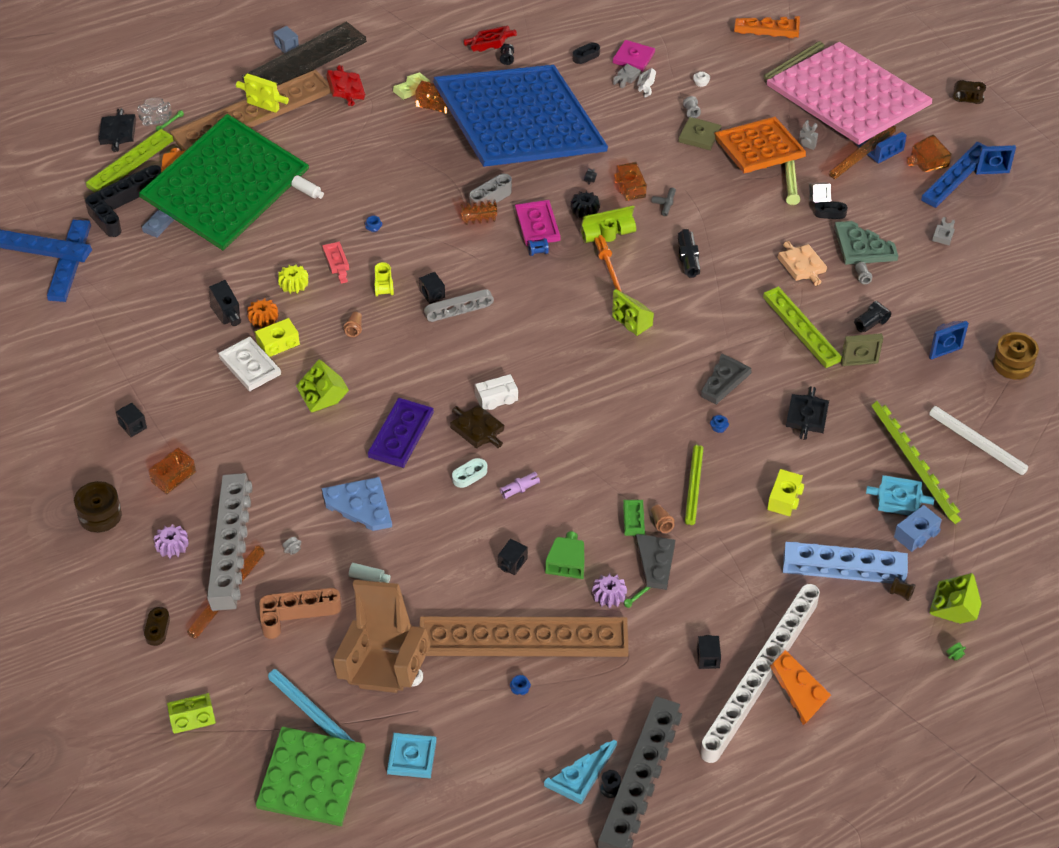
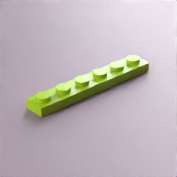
(130, 161)
(802, 327)

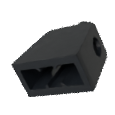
(224, 303)

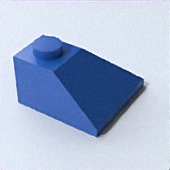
(995, 159)
(948, 338)

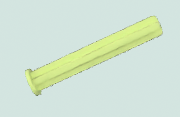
(793, 197)

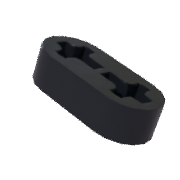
(586, 53)
(830, 210)

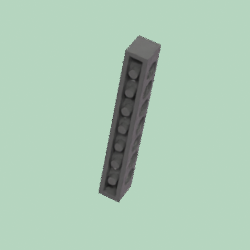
(661, 712)

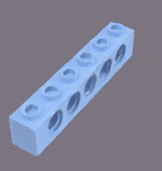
(844, 562)

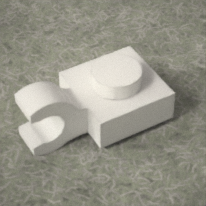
(645, 81)

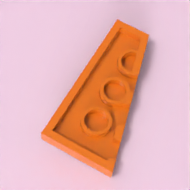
(767, 26)

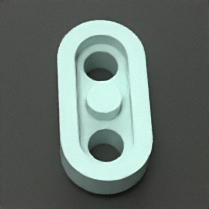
(468, 472)

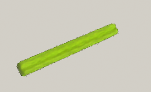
(694, 482)

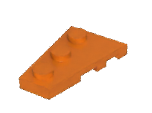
(800, 685)

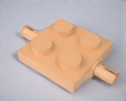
(802, 262)

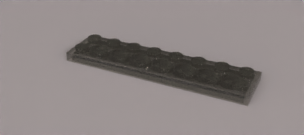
(311, 54)

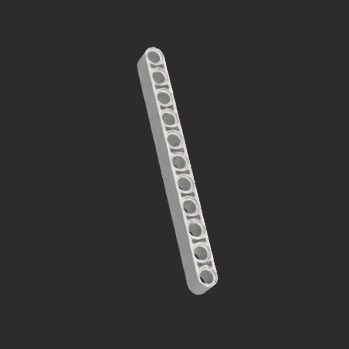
(795, 616)

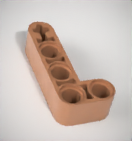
(296, 606)

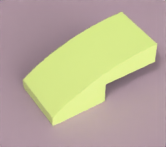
(408, 88)

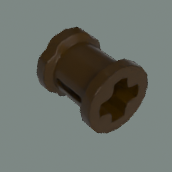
(902, 589)

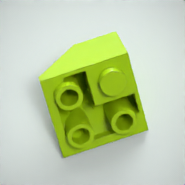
(631, 313)
(321, 387)
(957, 599)

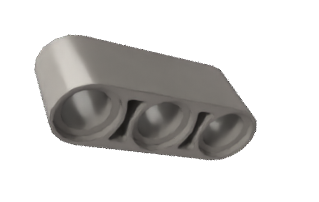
(494, 189)

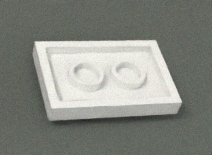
(249, 363)

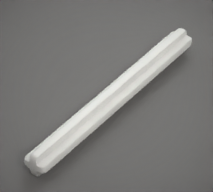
(979, 440)

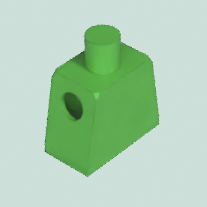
(566, 557)

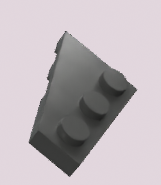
(656, 559)

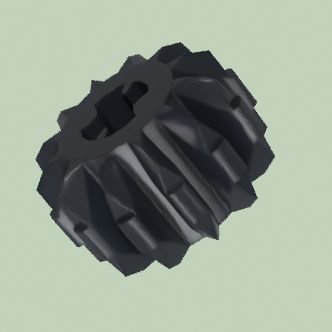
(585, 204)

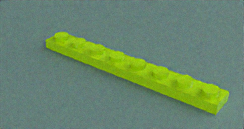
(920, 466)

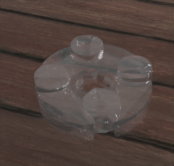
(162, 113)

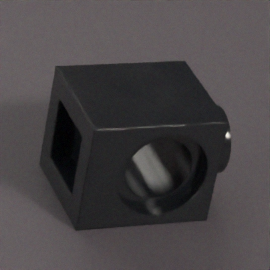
(432, 287)
(131, 419)
(512, 557)
(708, 652)

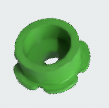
(956, 651)

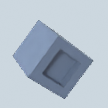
(285, 39)

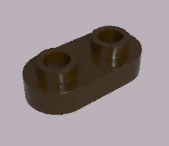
(157, 624)

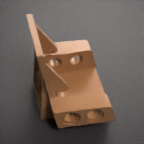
(381, 646)

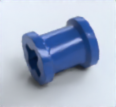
(544, 247)

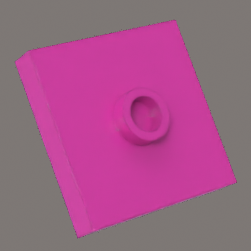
(634, 55)

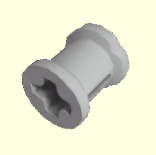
(690, 104)

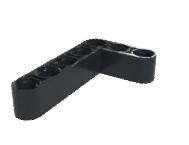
(103, 202)

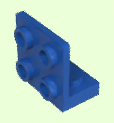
(887, 148)

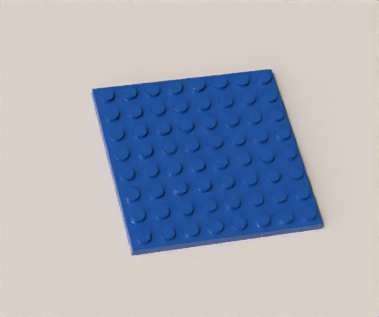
(519, 115)

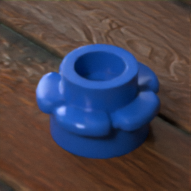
(373, 223)
(719, 423)
(520, 680)

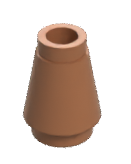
(353, 324)
(662, 519)

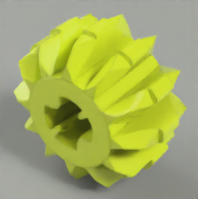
(293, 279)

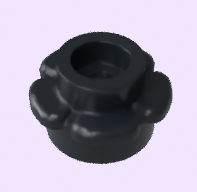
(590, 176)

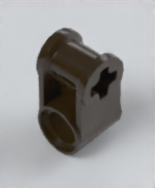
(968, 91)

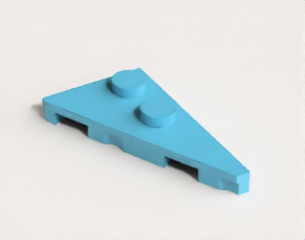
(579, 778)

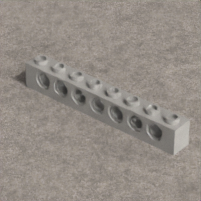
(229, 542)

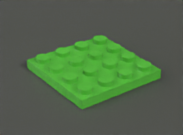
(311, 776)

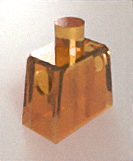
(929, 155)

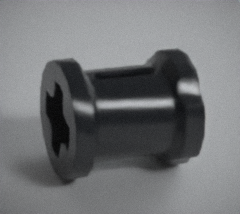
(507, 52)
(610, 783)

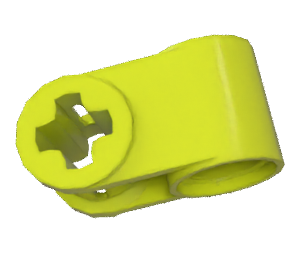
(383, 279)

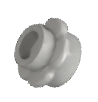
(292, 545)

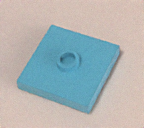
(412, 755)

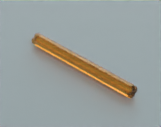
(861, 152)
(207, 615)

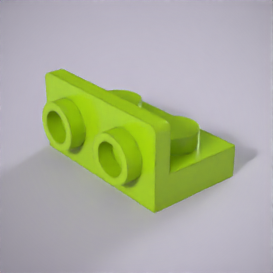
(191, 713)

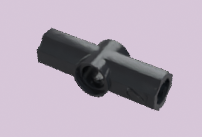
(688, 253)

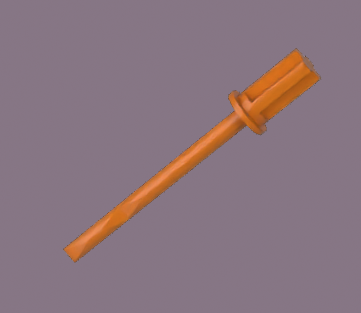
(605, 254)

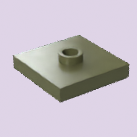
(699, 133)
(861, 349)

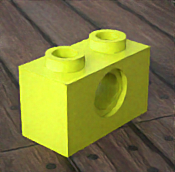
(277, 337)
(785, 493)

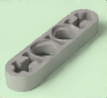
(478, 301)

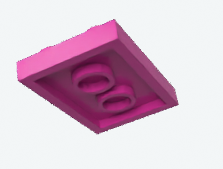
(537, 221)

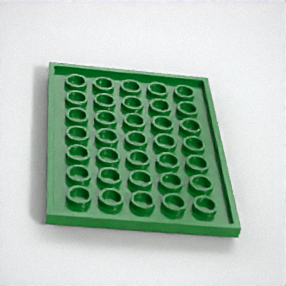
(224, 181)

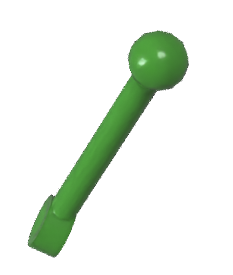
(179, 114)
(628, 602)

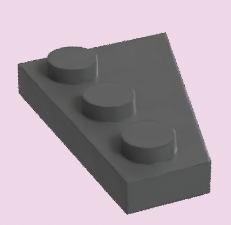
(725, 378)

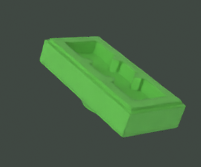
(633, 517)

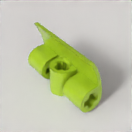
(608, 224)

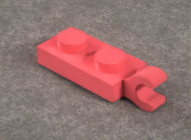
(336, 260)

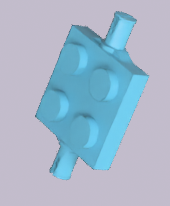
(899, 495)

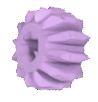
(171, 541)
(609, 590)

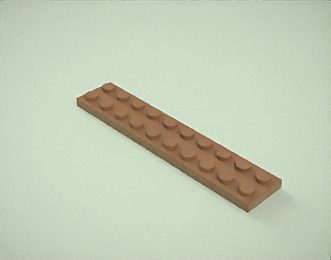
(298, 90)
(527, 636)

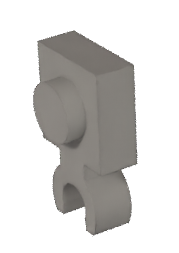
(626, 74)
(807, 136)
(944, 232)

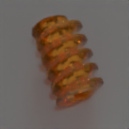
(475, 212)

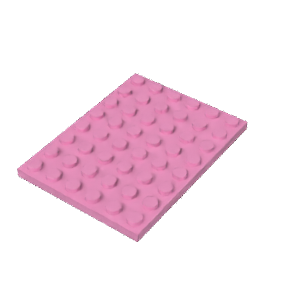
(849, 92)

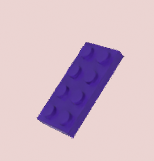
(400, 432)

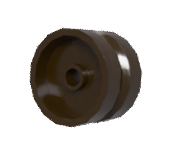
(97, 506)

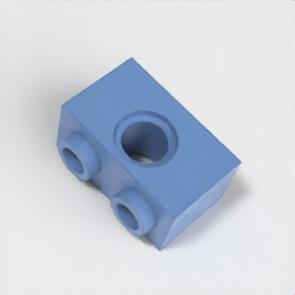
(918, 528)

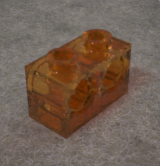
(172, 470)

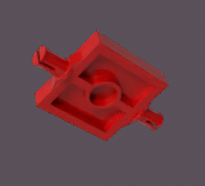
(490, 38)
(345, 85)

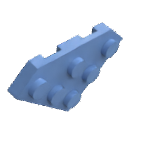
(360, 502)

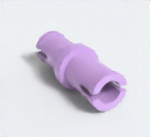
(519, 485)

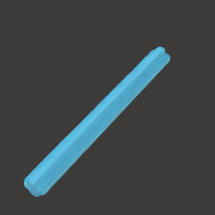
(307, 705)

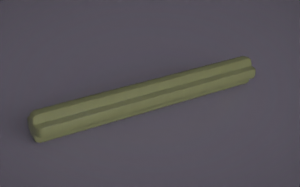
(810, 51)

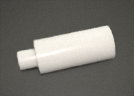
(307, 187)

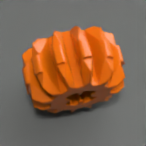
(262, 313)

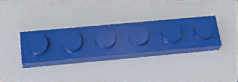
(953, 177)
(44, 246)
(66, 268)

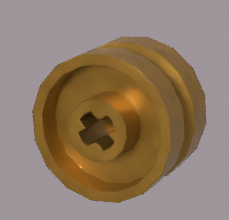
(1015, 355)

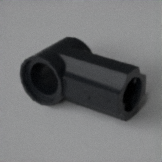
(875, 314)

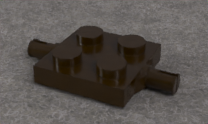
(477, 426)

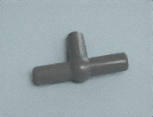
(667, 202)

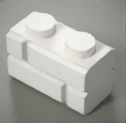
(496, 392)

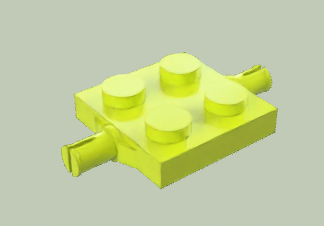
(262, 93)

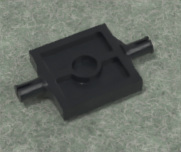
(117, 129)
(807, 413)

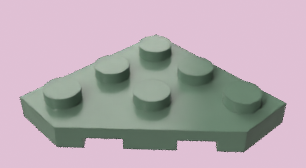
(863, 245)

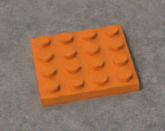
(760, 144)

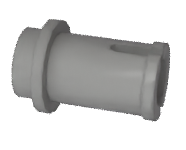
(865, 276)

